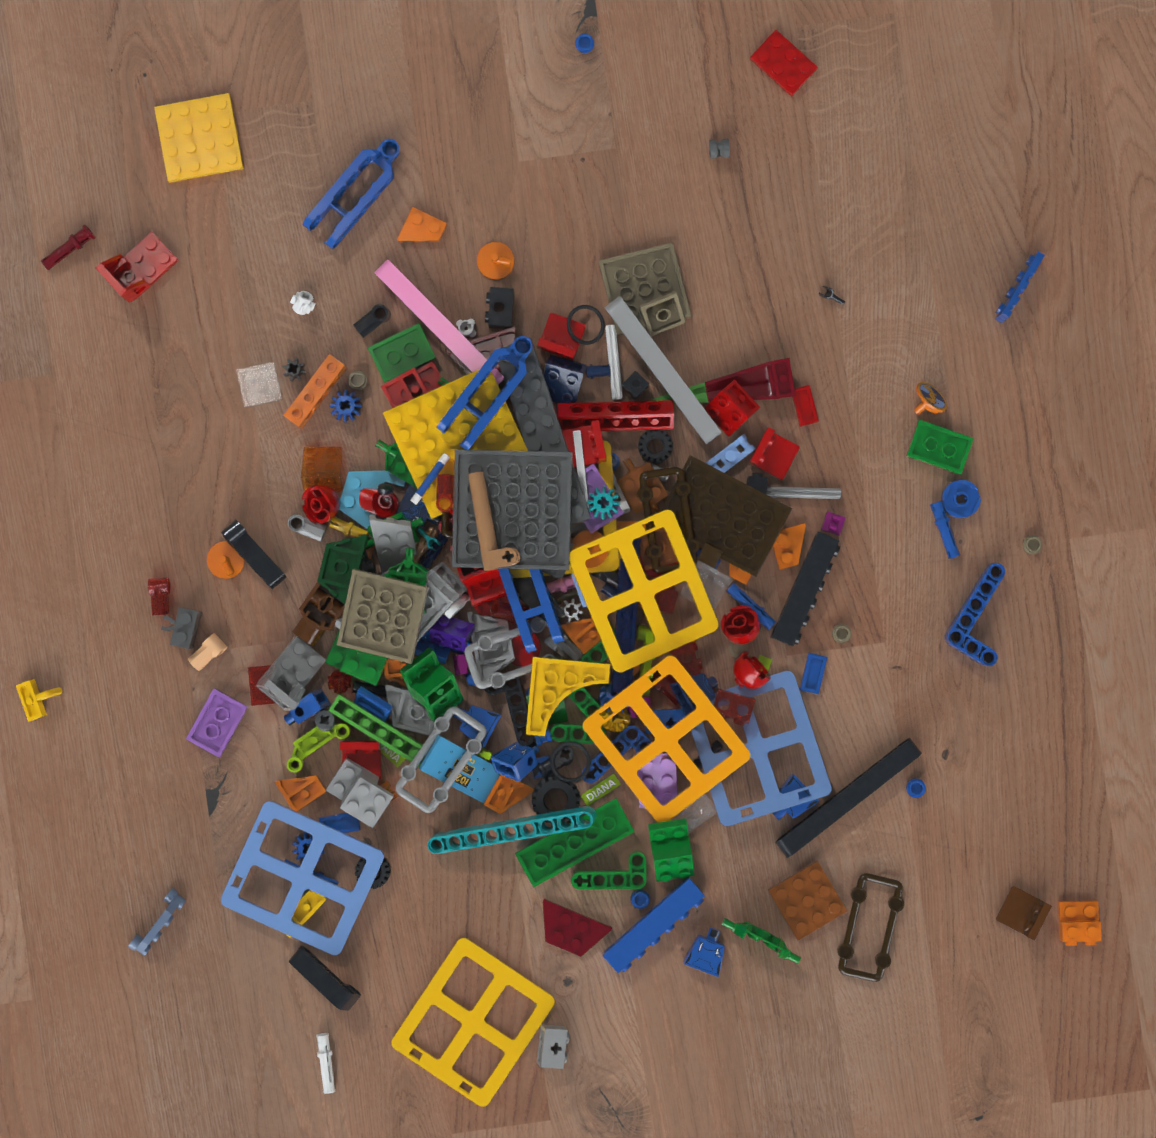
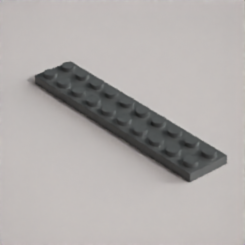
(540, 422)

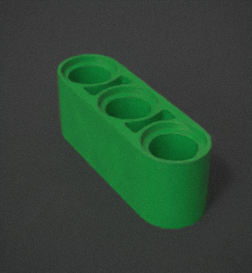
(568, 736)

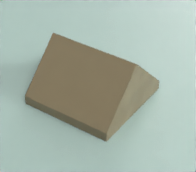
(662, 314)

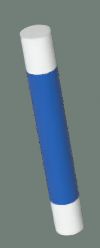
(430, 478)

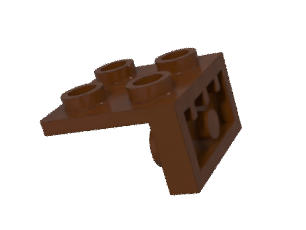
(1023, 912)

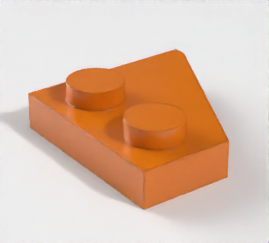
(789, 545)

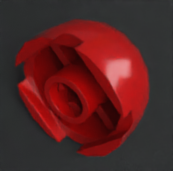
(320, 503)
(741, 625)
(749, 672)

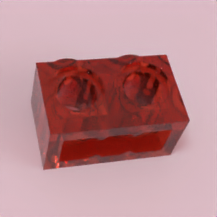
(735, 701)

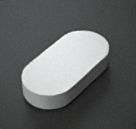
(457, 606)

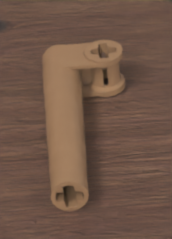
(491, 556)

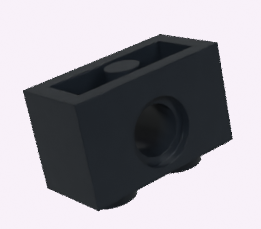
(499, 296)

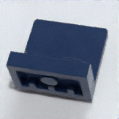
(563, 379)

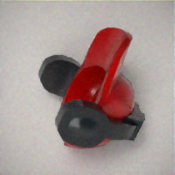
(379, 501)

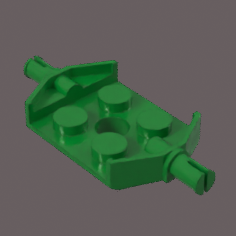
(395, 462)
(409, 570)
(757, 933)

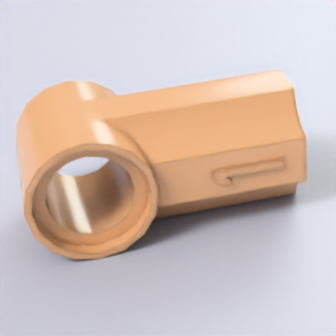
(210, 649)

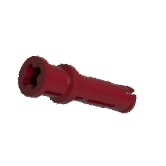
(75, 242)

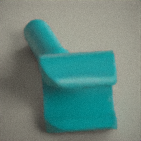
(430, 541)

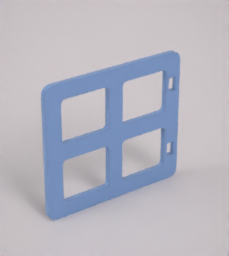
(759, 750)
(303, 878)

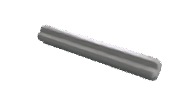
(801, 492)

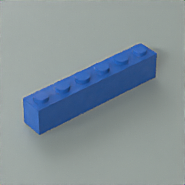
(653, 924)

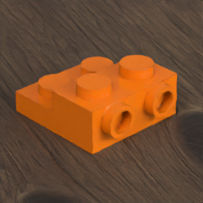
(1079, 922)

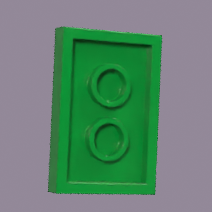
(401, 352)
(939, 447)

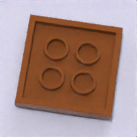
(807, 900)

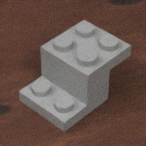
(359, 792)

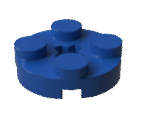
(970, 494)

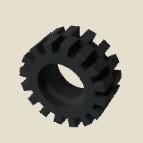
(655, 457)
(384, 872)

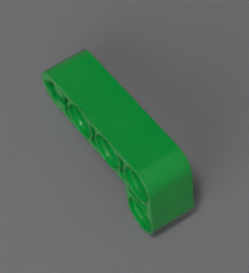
(609, 874)

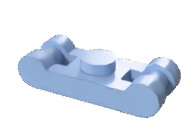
(730, 455)

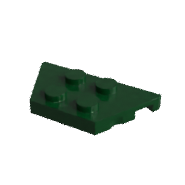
(338, 563)

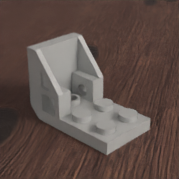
(443, 591)
(290, 673)

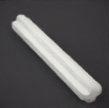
(613, 358)

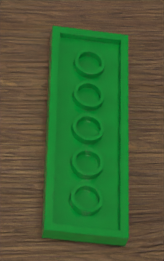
(565, 849)

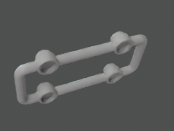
(485, 643)
(441, 793)

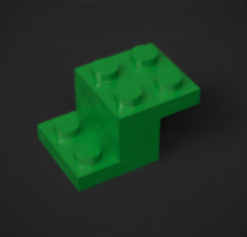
(356, 663)
(431, 684)
(671, 850)

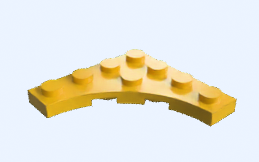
(554, 681)

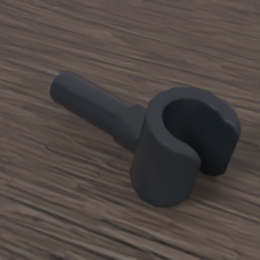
(830, 294)

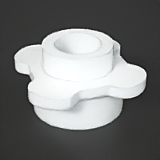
(466, 323)

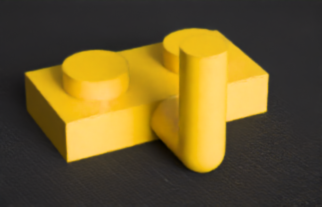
(32, 699)

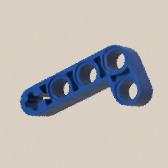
(628, 743)

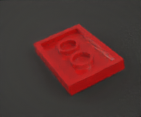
(783, 63)

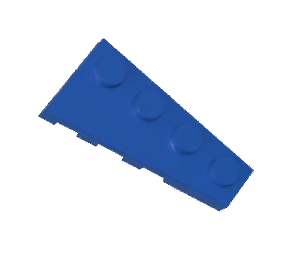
(1004, 310)

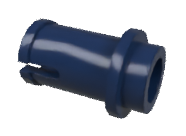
(597, 371)
(609, 590)

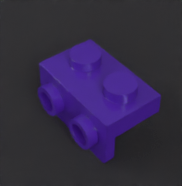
(451, 632)

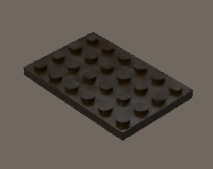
(729, 515)

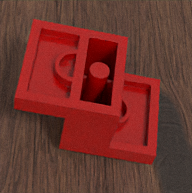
(411, 384)
(481, 584)

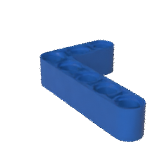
(973, 615)

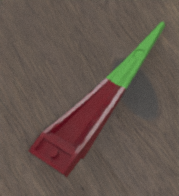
(761, 382)

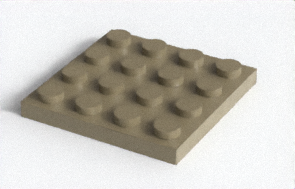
(643, 278)
(382, 616)

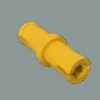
(348, 529)

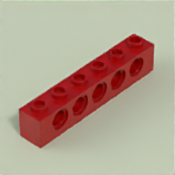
(618, 415)

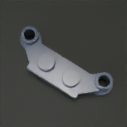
(142, 944)

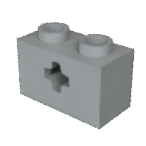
(548, 1037)

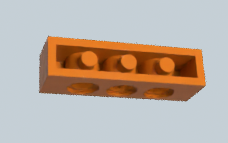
(315, 391)

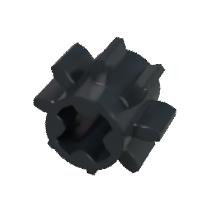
(300, 371)

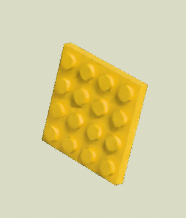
(199, 137)

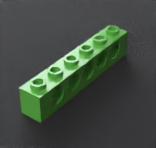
(376, 728)

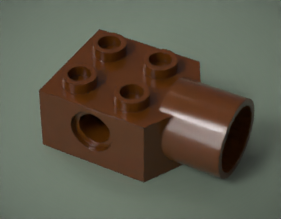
(318, 614)

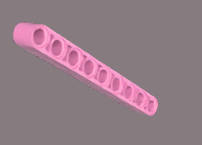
(433, 318)

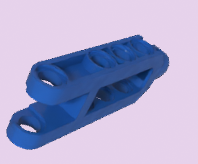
(383, 157)
(516, 356)
(521, 617)

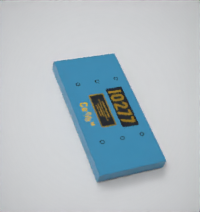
(474, 780)

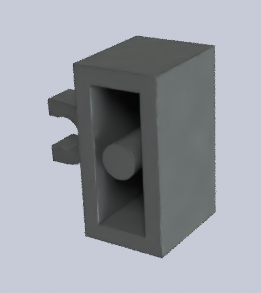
(185, 627)

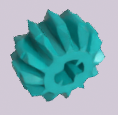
(608, 498)

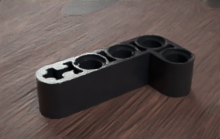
(252, 553)
(515, 709)
(324, 980)

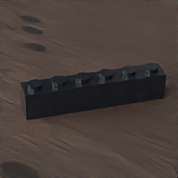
(805, 588)

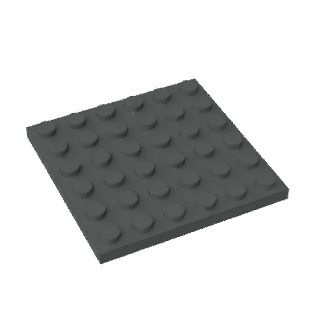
(527, 504)

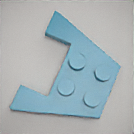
(355, 483)

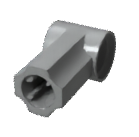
(308, 528)

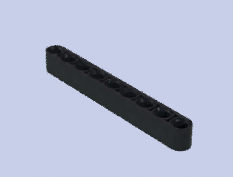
(848, 797)

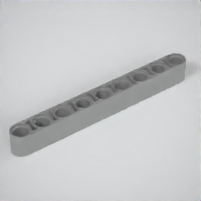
(663, 370)

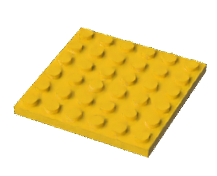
(423, 444)

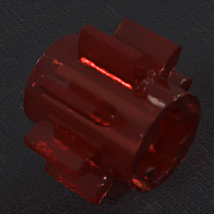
(339, 682)

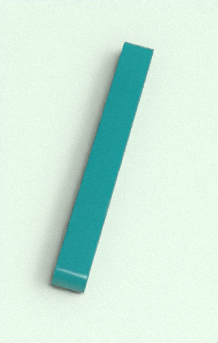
(504, 835)

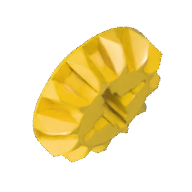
(619, 724)

